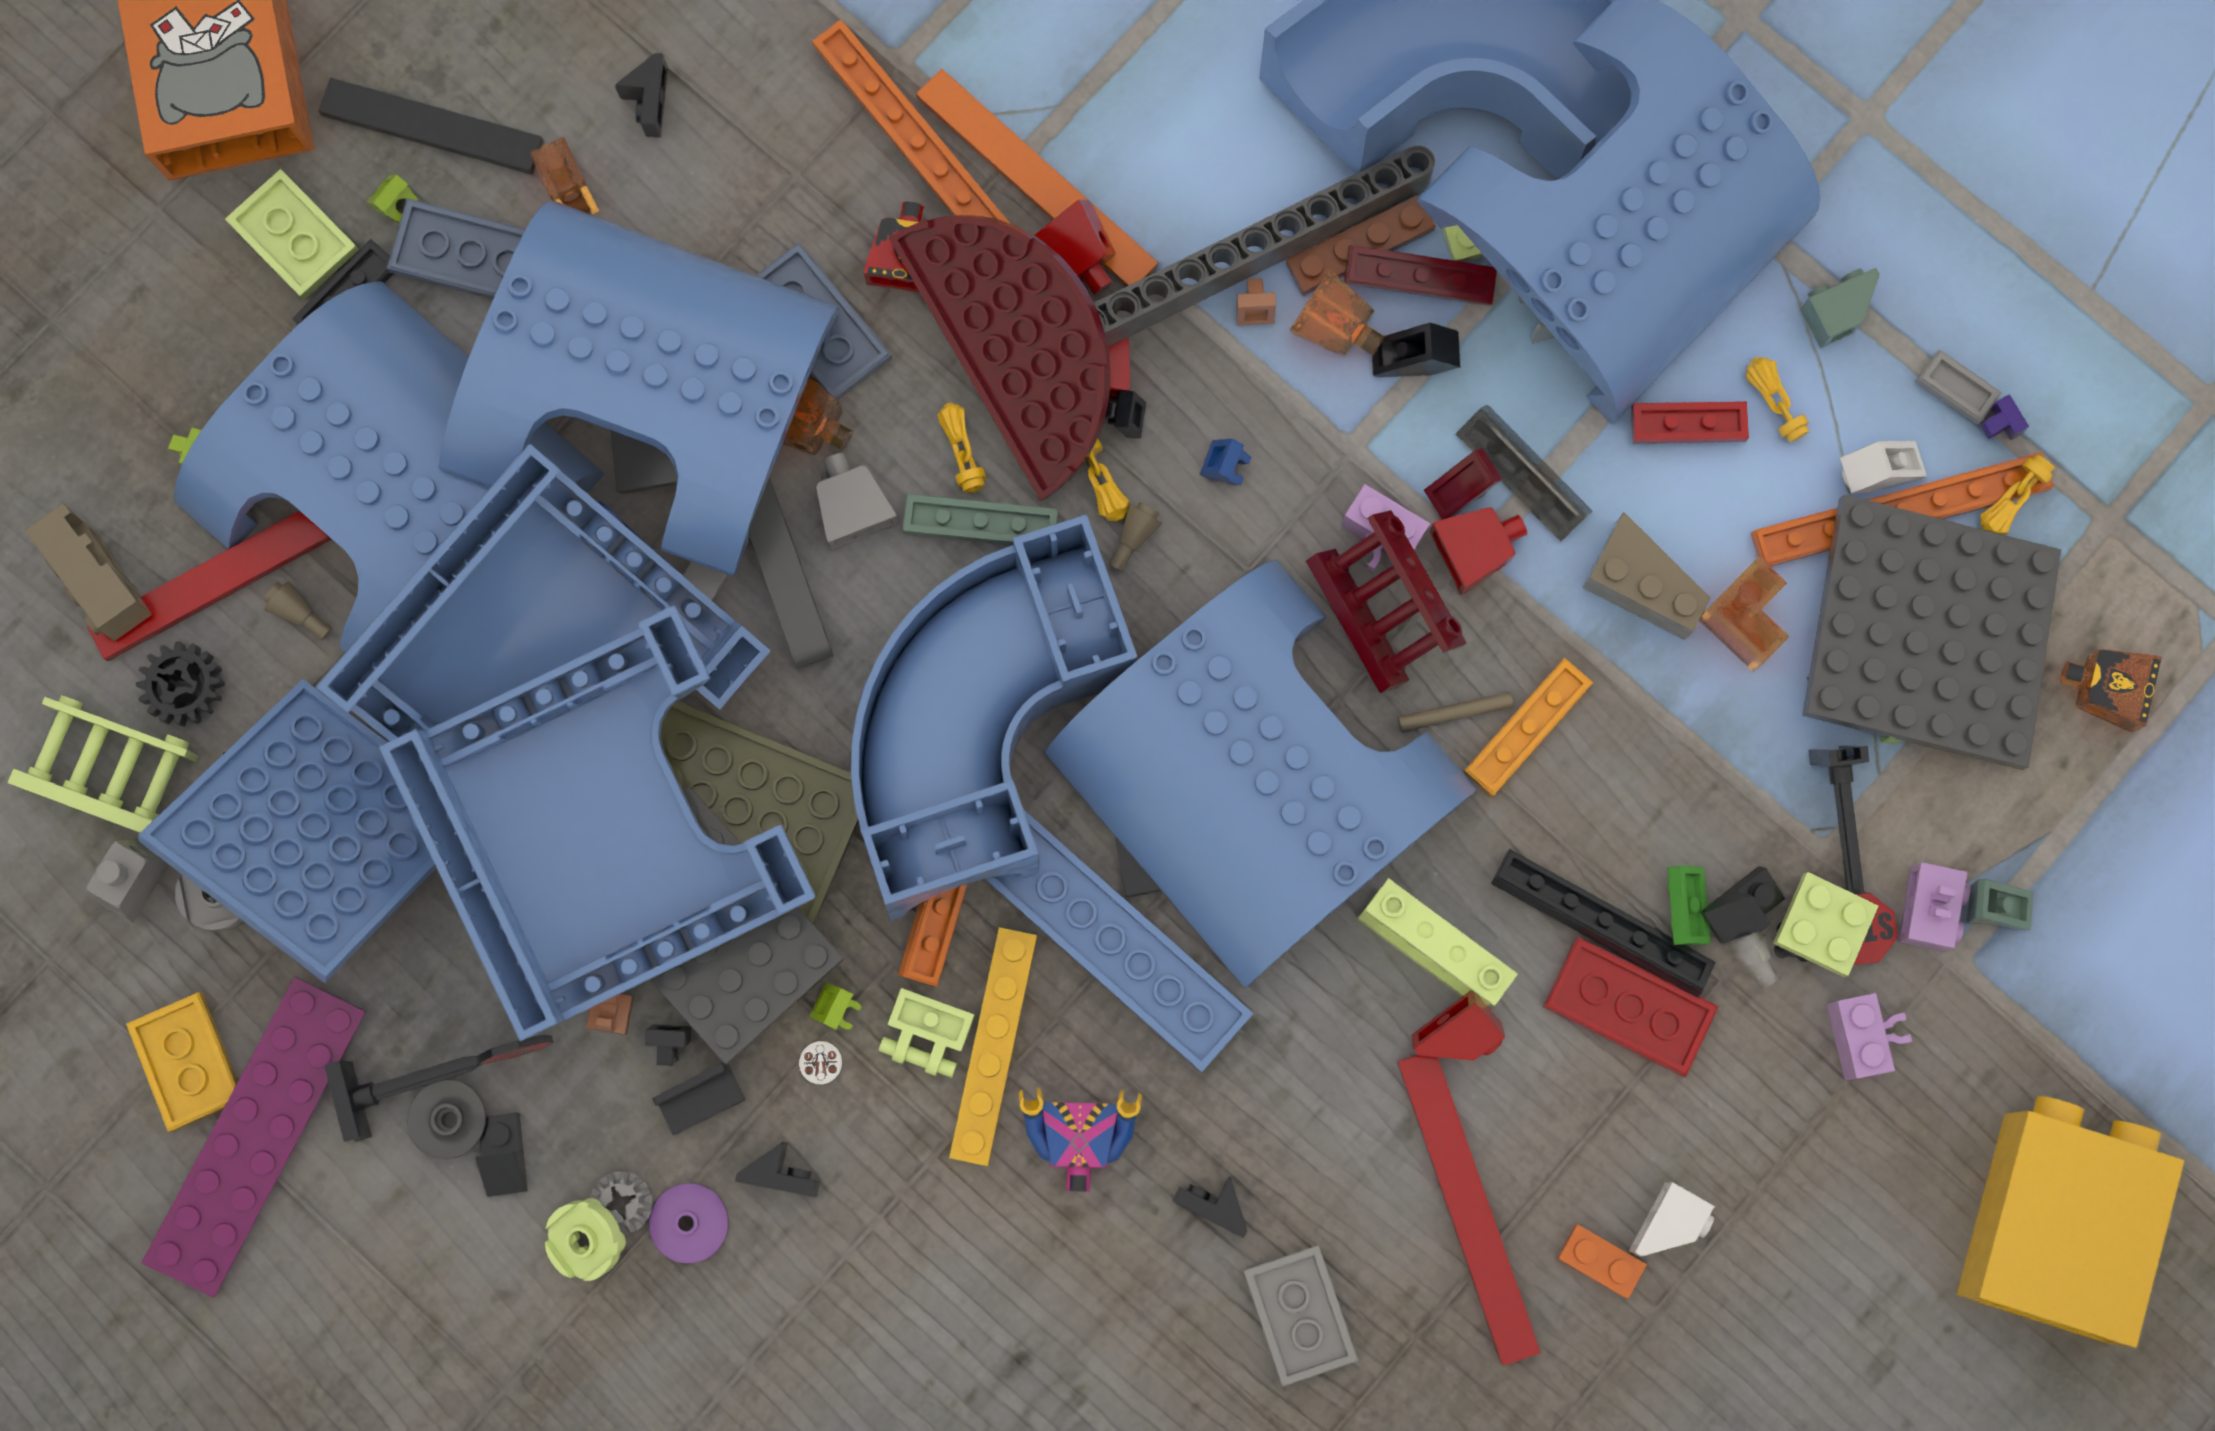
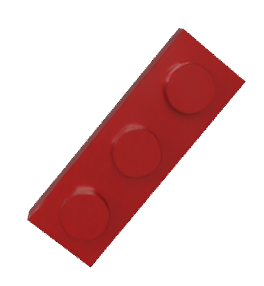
(1689, 422)

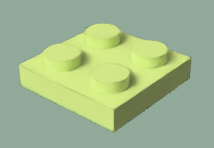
(1825, 924)

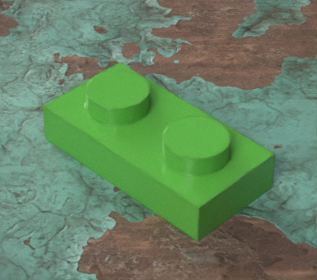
(1687, 901)

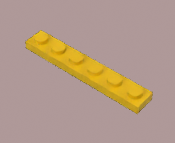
(993, 1047)

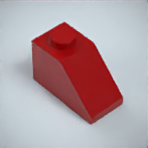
(1460, 1031)

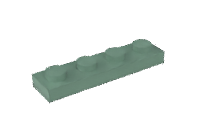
(973, 519)

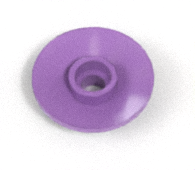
(709, 1220)

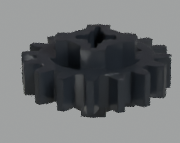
(174, 697)

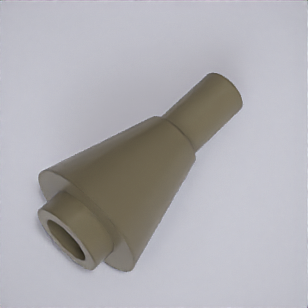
(1137, 528)
(290, 605)

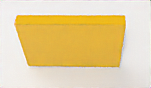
(184, 1061)

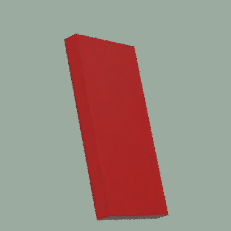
(1630, 1006)

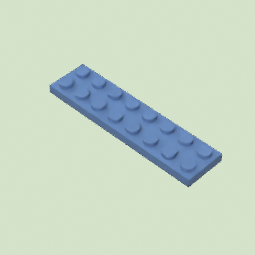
(1124, 951)

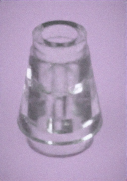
(1756, 958)

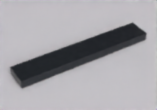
(430, 125)
(1603, 923)

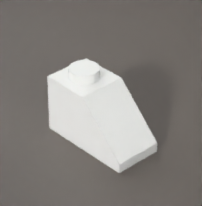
(1882, 466)
(1673, 1221)

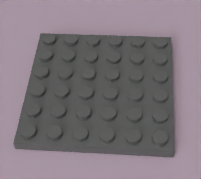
(1932, 632)

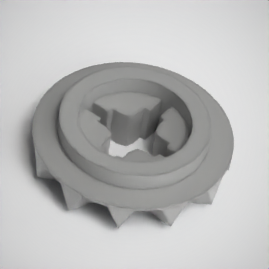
(627, 1185)

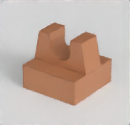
(1255, 305)
(612, 1015)

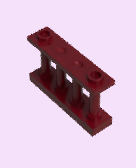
(1356, 618)

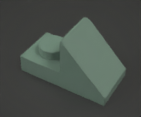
(2000, 905)

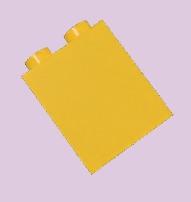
(2072, 1223)

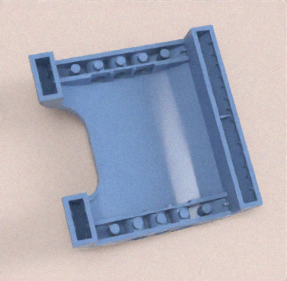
(1656, 219)
(646, 347)
(352, 436)
(516, 594)
(1243, 779)
(576, 835)

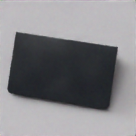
(699, 1098)

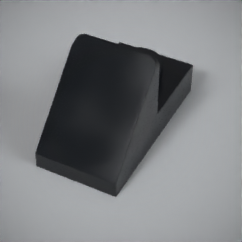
(648, 87)
(1743, 906)
(502, 1156)
(768, 1173)
(1224, 1212)

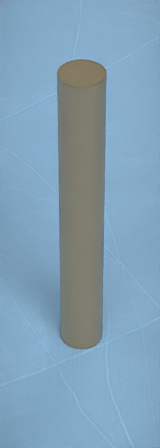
(1455, 711)

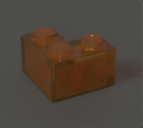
(1738, 615)

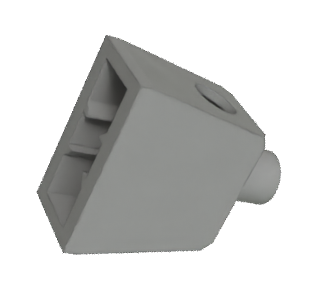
(851, 503)
(126, 878)

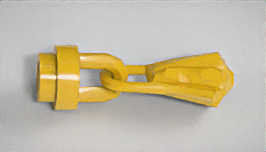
(1765, 378)
(953, 423)
(1110, 500)
(2001, 514)

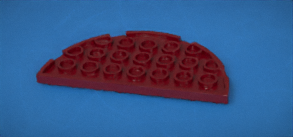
(1020, 335)

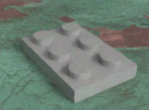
(1300, 1315)

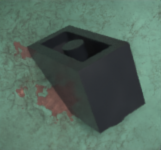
(1417, 352)

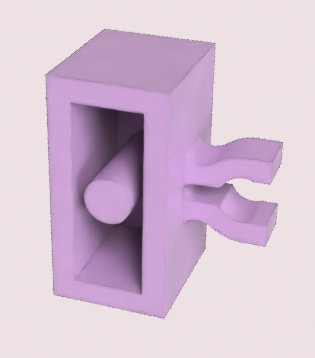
(1372, 502)
(1934, 907)
(1862, 1036)

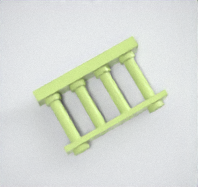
(73, 791)
(1436, 944)

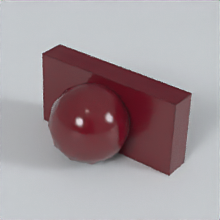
(1463, 484)

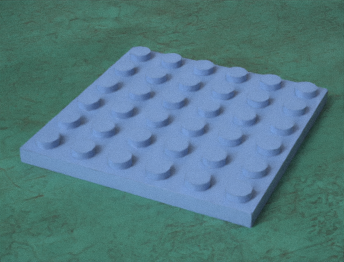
(299, 832)

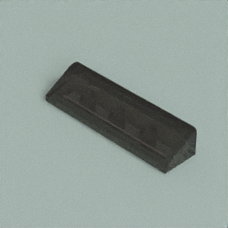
(1525, 472)

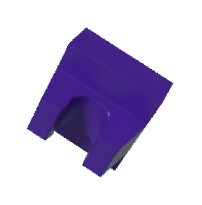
(2006, 418)

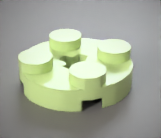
(603, 1236)

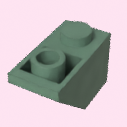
(1840, 309)

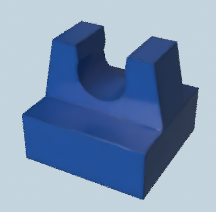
(1222, 460)

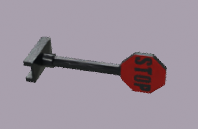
(1882, 930)
(352, 1099)

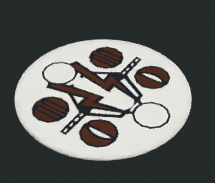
(820, 1062)

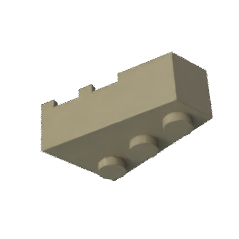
(89, 572)
(1646, 580)

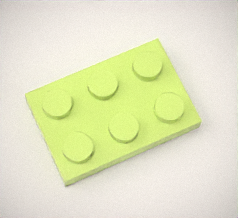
(292, 234)

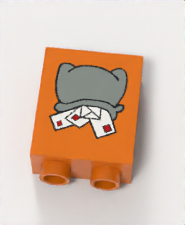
(215, 83)

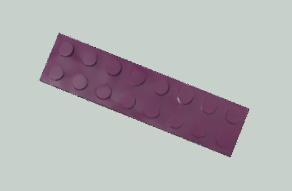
(253, 1137)

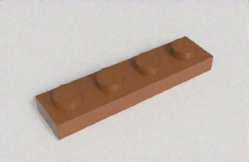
(1384, 231)

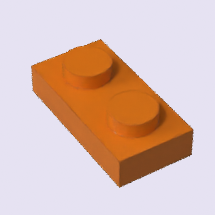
(1601, 1261)

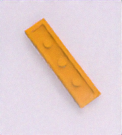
(1528, 727)

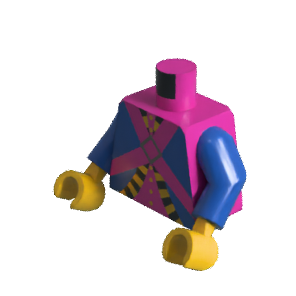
(1079, 1134)

